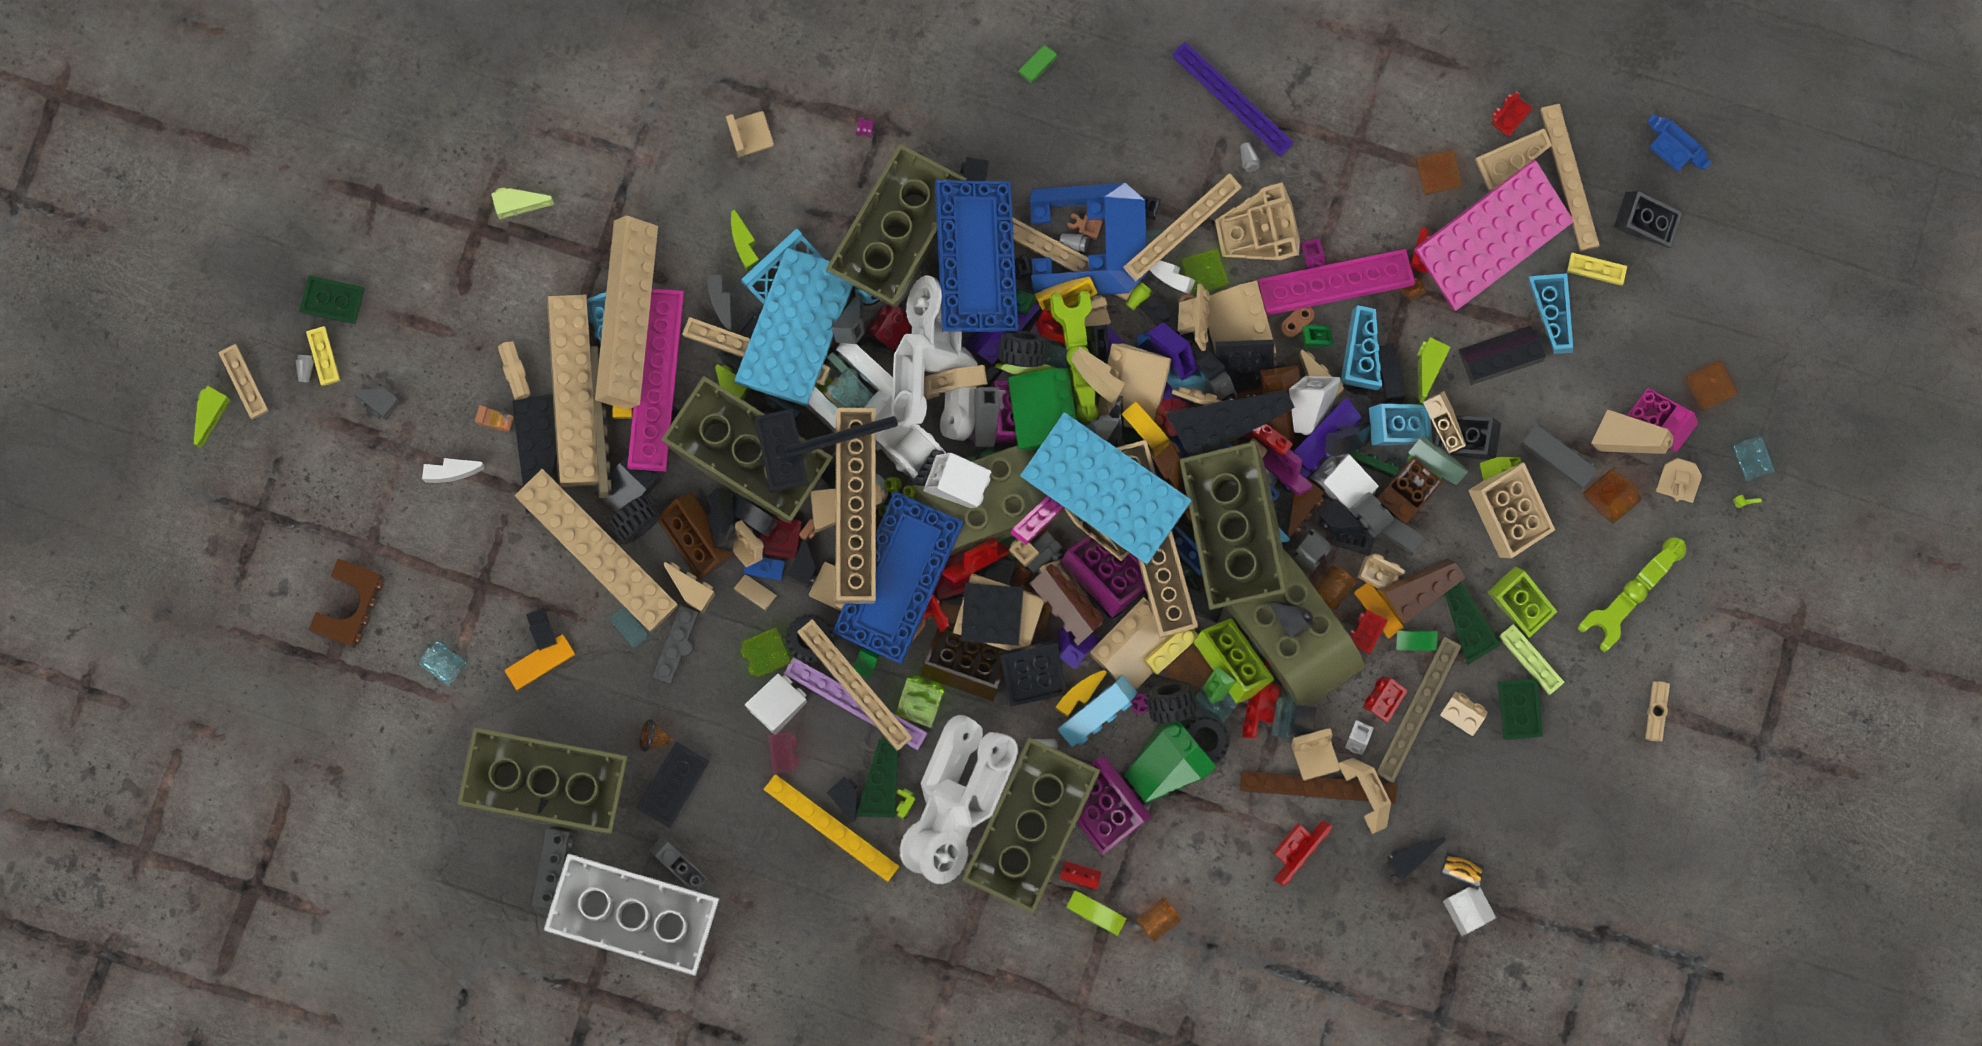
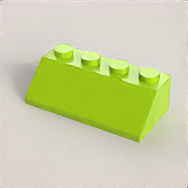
(1229, 650)

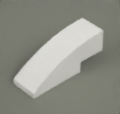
(1169, 274)
(451, 470)

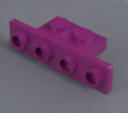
(1287, 470)

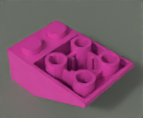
(1666, 414)

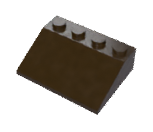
(964, 664)

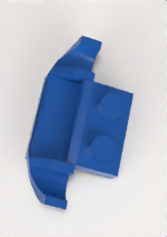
(1675, 145)

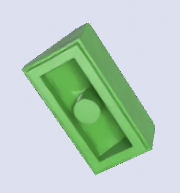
(1038, 64)
(1218, 685)

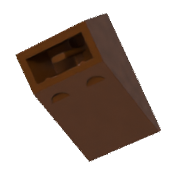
(1409, 490)

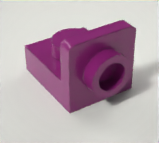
(1313, 253)

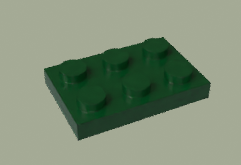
(332, 300)
(1520, 709)

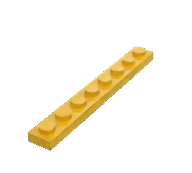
(831, 828)

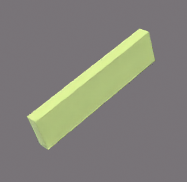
(1531, 659)

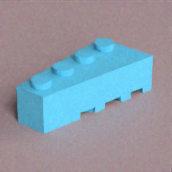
(1553, 304)
(1361, 357)
(1098, 711)

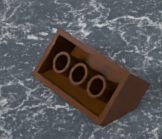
(1276, 380)
(691, 534)

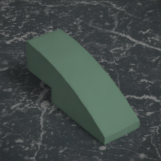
(1438, 460)

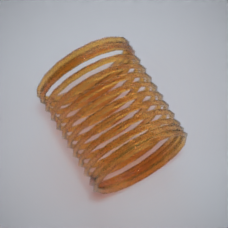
(1334, 601)
(1168, 909)

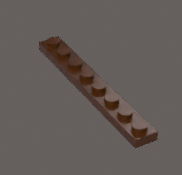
(1314, 787)

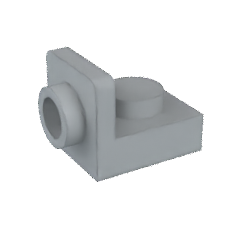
(1359, 737)

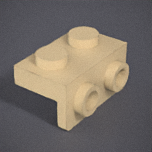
(746, 545)
(1379, 571)
(1464, 713)

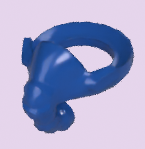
(1143, 342)

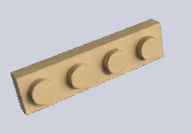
(243, 381)

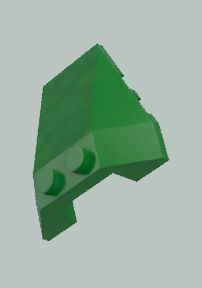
(1168, 762)

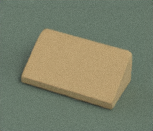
(755, 592)

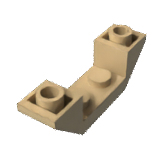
(954, 379)
(1374, 790)

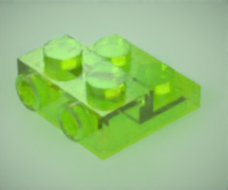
(765, 653)
(920, 700)

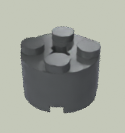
(1371, 514)
(1309, 551)

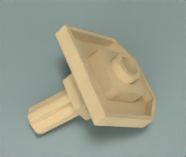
(1679, 480)

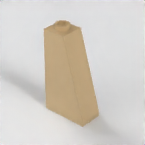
(1630, 435)
(824, 506)

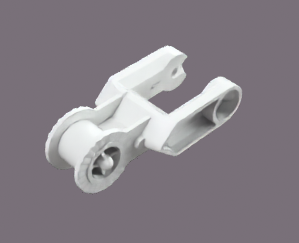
(932, 352)
(903, 445)
(939, 839)

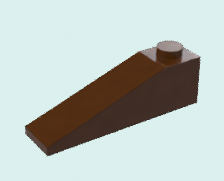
(1168, 462)

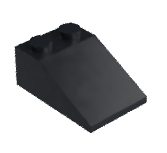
(1648, 218)
(1480, 437)
(628, 485)

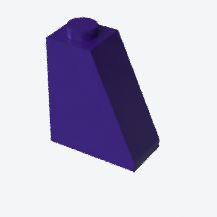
(1173, 346)
(1070, 652)

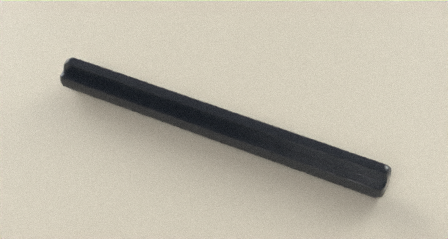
(841, 436)

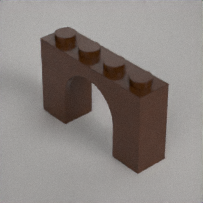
(349, 630)

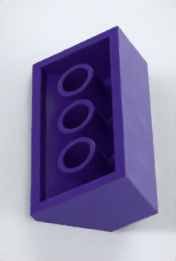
(986, 344)
(1313, 447)

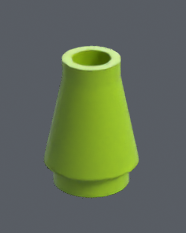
(1138, 295)

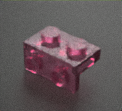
(782, 753)

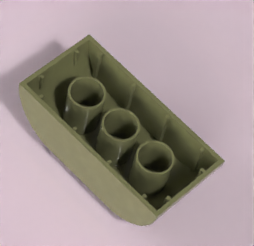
(893, 229)
(722, 440)
(1004, 503)
(1235, 525)
(1305, 664)
(508, 768)
(1031, 825)

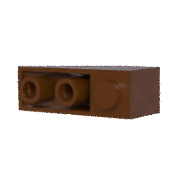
(1302, 508)

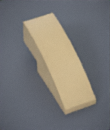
(1097, 374)

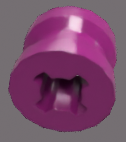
(865, 127)
(1141, 701)

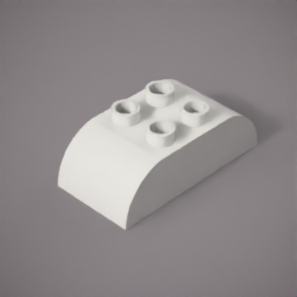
(631, 915)

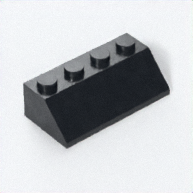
(1502, 355)

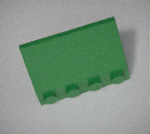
(1038, 404)

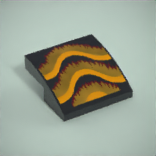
(1462, 870)

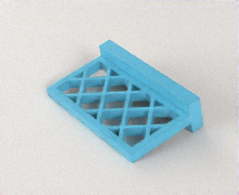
(771, 259)

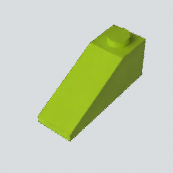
(209, 411)

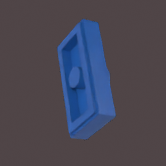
(766, 568)

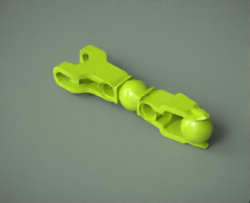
(1075, 336)
(1633, 593)

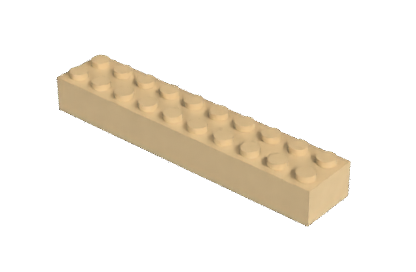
(626, 313)
(572, 391)
(855, 511)
(596, 551)
(1164, 574)

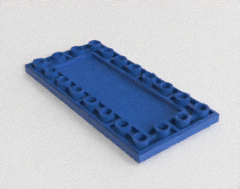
(976, 256)
(909, 561)

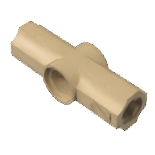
(514, 370)
(1655, 723)

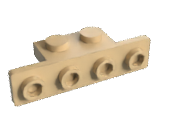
(1194, 316)

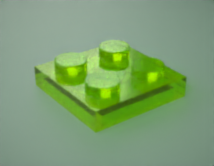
(1205, 270)

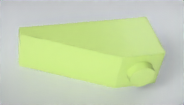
(514, 202)

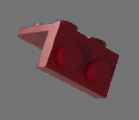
(890, 326)

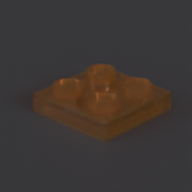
(1438, 172)
(1711, 385)
(1190, 667)

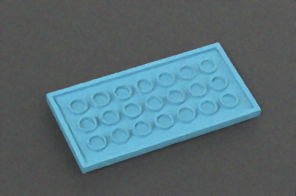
(794, 329)
(1106, 488)

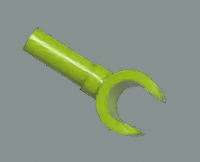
(1740, 501)

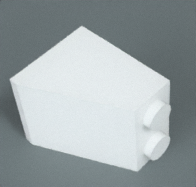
(1312, 402)
(957, 480)
(1343, 480)
(776, 703)
(1469, 910)

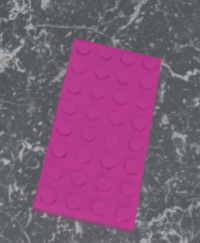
(1494, 235)

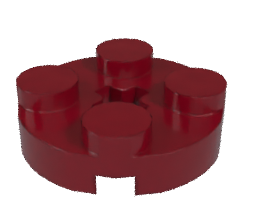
(1161, 418)

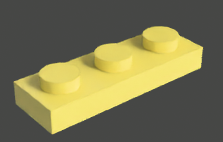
(1597, 269)
(323, 356)
(1170, 650)

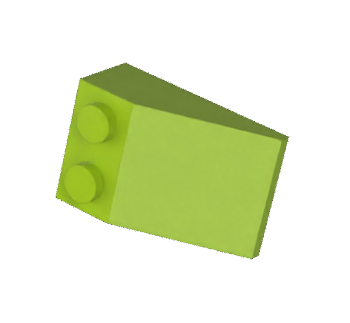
(1431, 359)
(1522, 601)

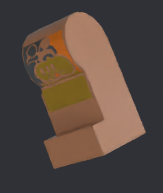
(493, 419)

